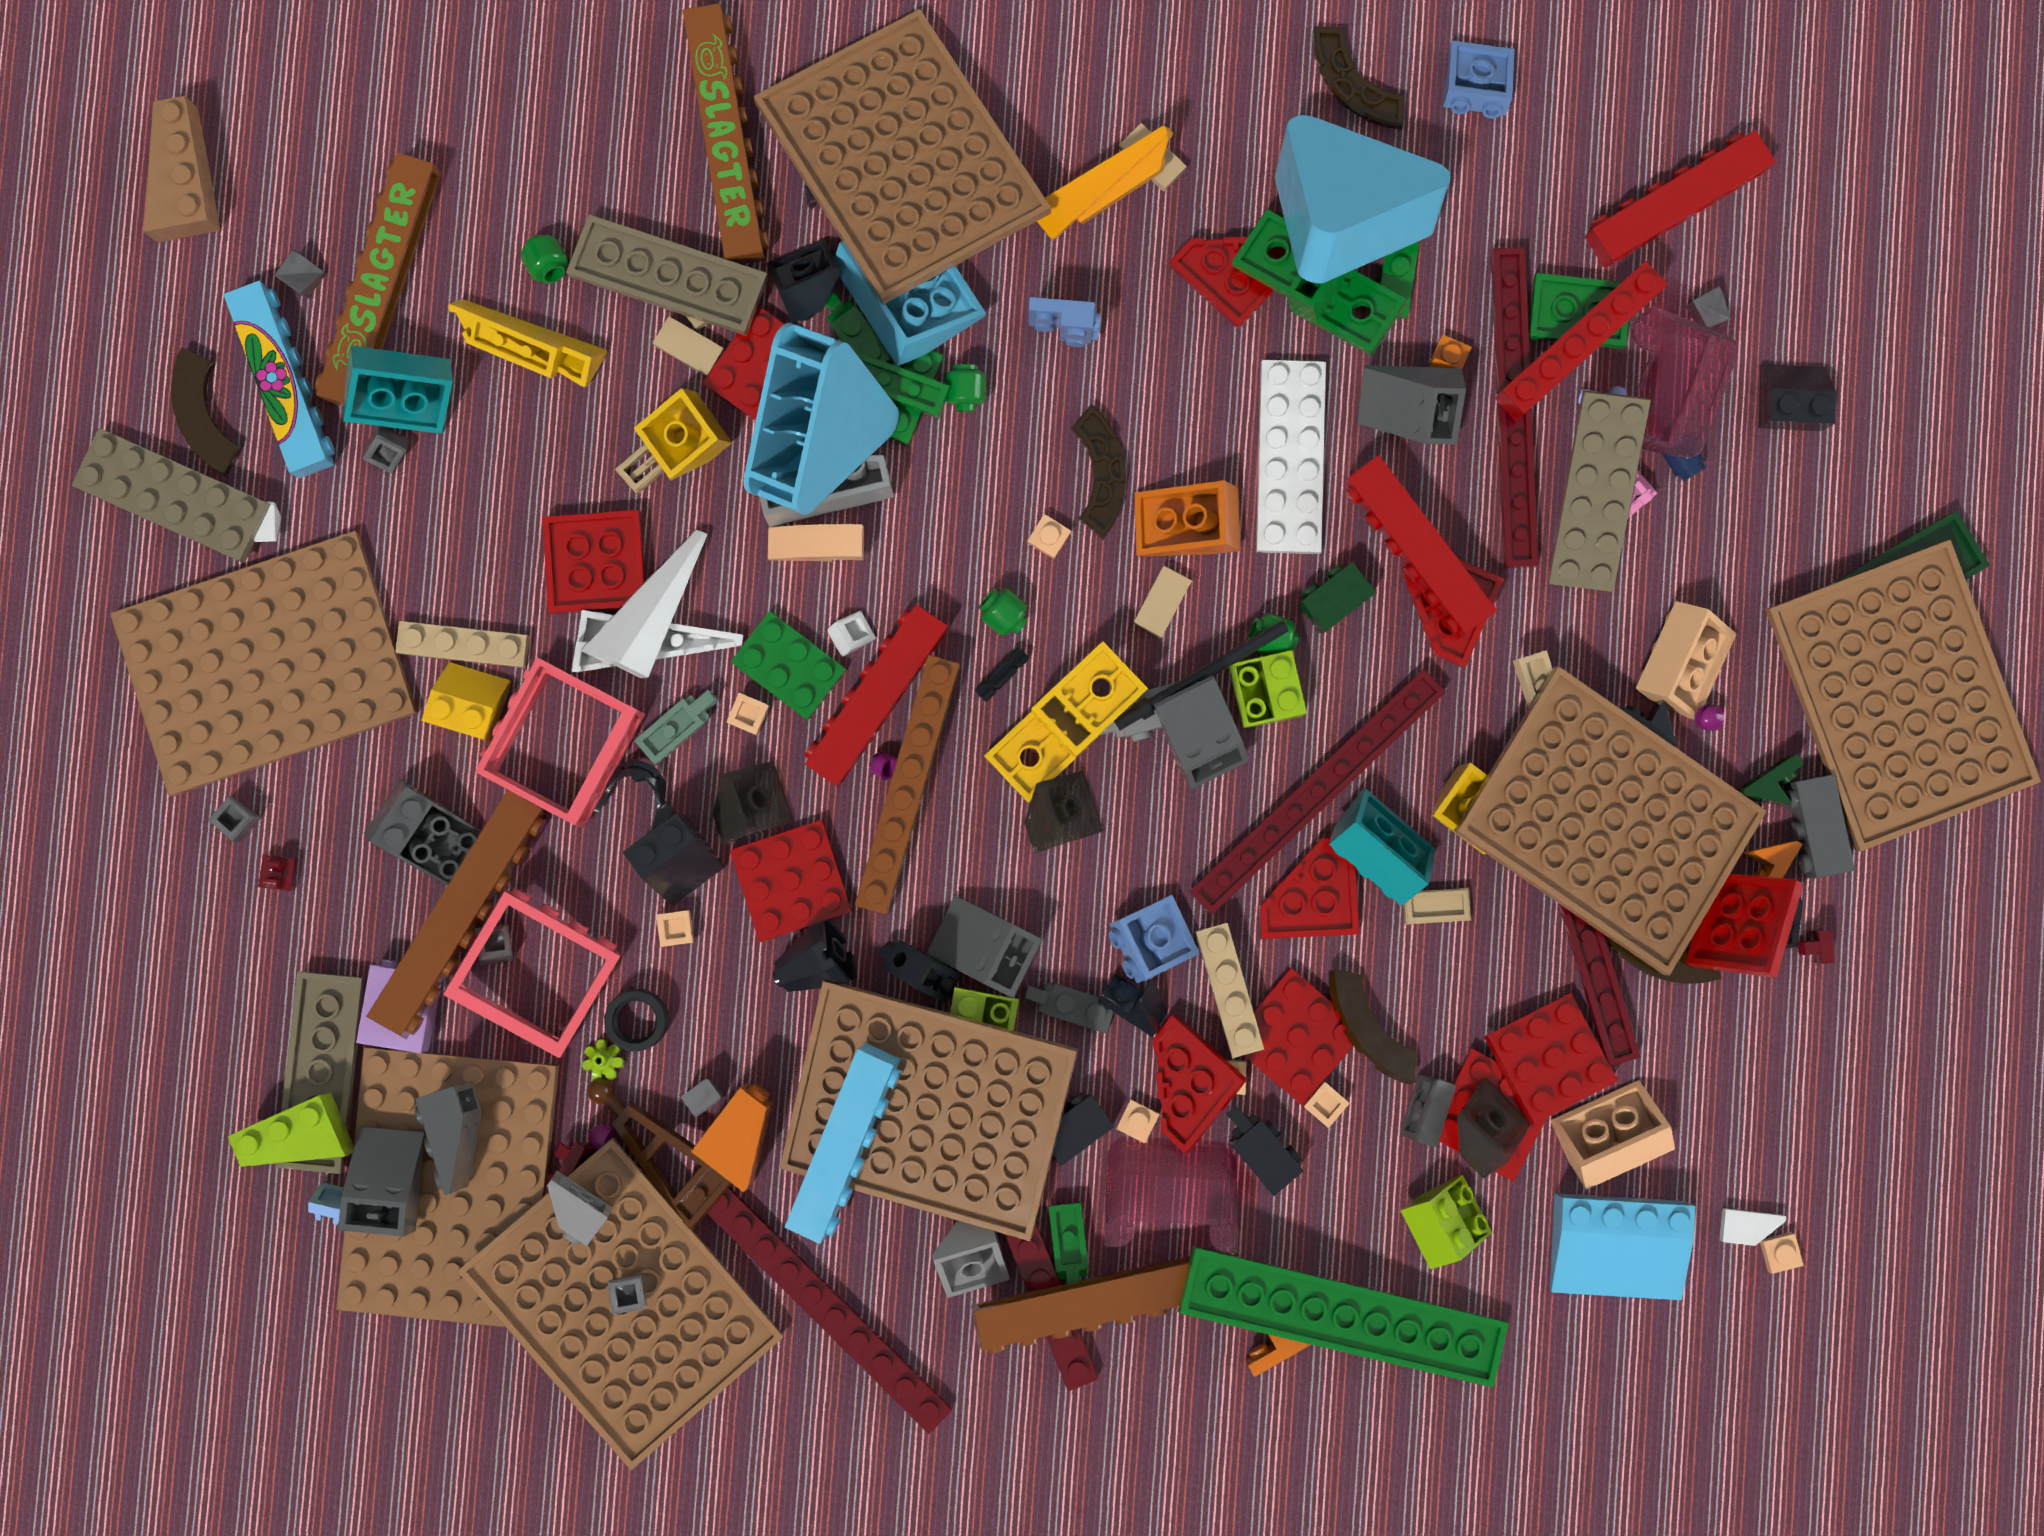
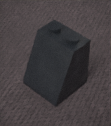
(674, 858)

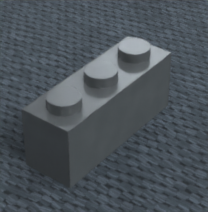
(1819, 827)

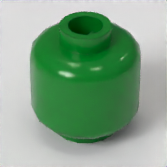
(544, 258)
(967, 387)
(1003, 611)
(1282, 644)

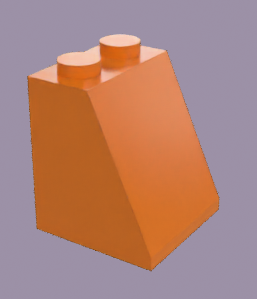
(738, 1136)

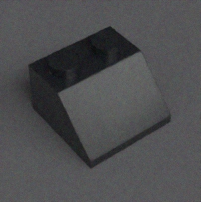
(1796, 398)

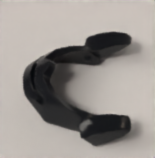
(640, 772)

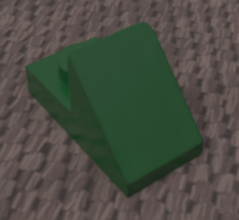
(1765, 785)

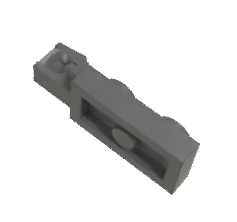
(1071, 1006)

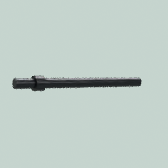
(1145, 708)

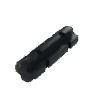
(1001, 674)

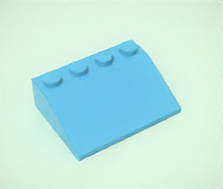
(917, 319)
(1621, 1246)

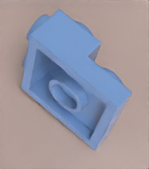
(1479, 79)
(1074, 318)
(1153, 939)

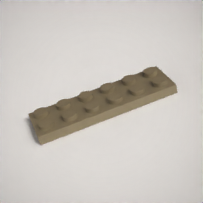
(667, 274)
(1598, 490)
(171, 495)
(323, 1049)

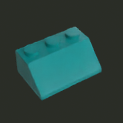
(397, 389)
(1383, 848)

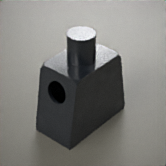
(913, 967)

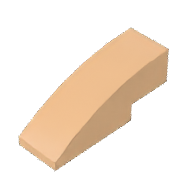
(816, 542)

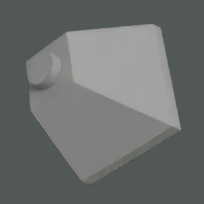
(576, 1209)
(969, 1259)

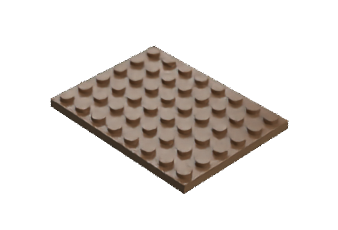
(902, 156)
(263, 663)
(1903, 695)
(1610, 821)
(964, 1124)
(508, 1176)
(634, 1370)

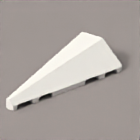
(639, 628)
(678, 641)

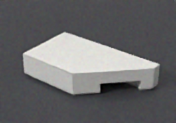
(1748, 1226)

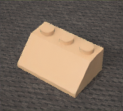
(1686, 659)
(1613, 1134)

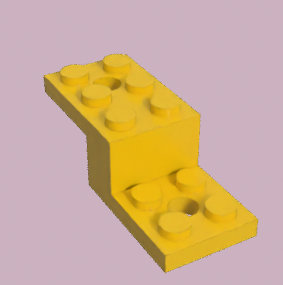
(1066, 721)

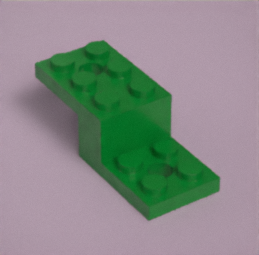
(1322, 304)

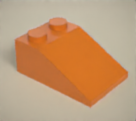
(1188, 520)

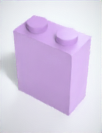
(377, 1035)

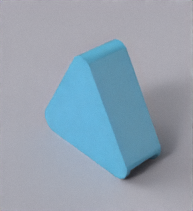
(1352, 197)
(814, 420)

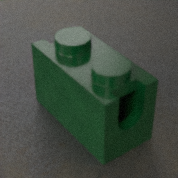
(1336, 597)

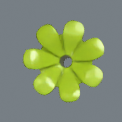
(609, 1060)

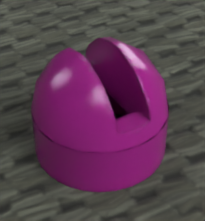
(1709, 717)
(883, 765)
(600, 1135)

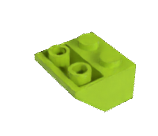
(1267, 689)
(985, 1007)
(1446, 1222)

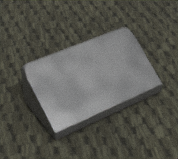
(1428, 1110)

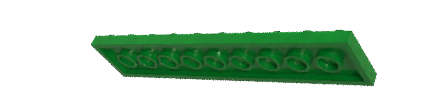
(1342, 1316)

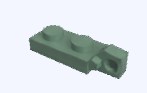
(675, 726)

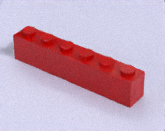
(1680, 198)
(1581, 341)
(1419, 546)
(876, 696)

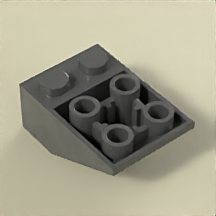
(1413, 402)
(1201, 732)
(422, 832)
(984, 946)
(452, 1129)
(383, 1182)

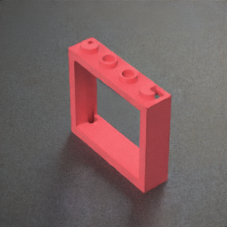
(604, 767)
(507, 1019)

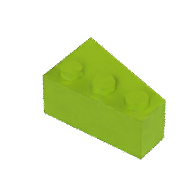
(297, 1134)

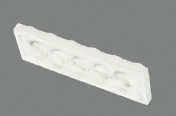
(1290, 457)

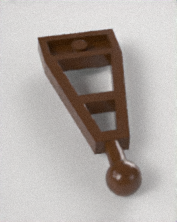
(702, 1189)

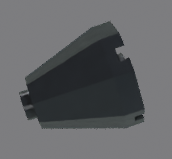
(815, 959)

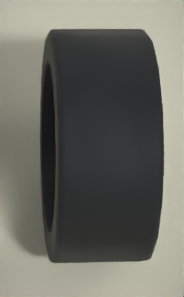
(611, 1020)

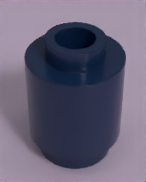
(1685, 466)

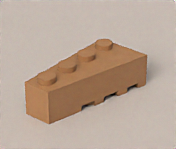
(179, 178)

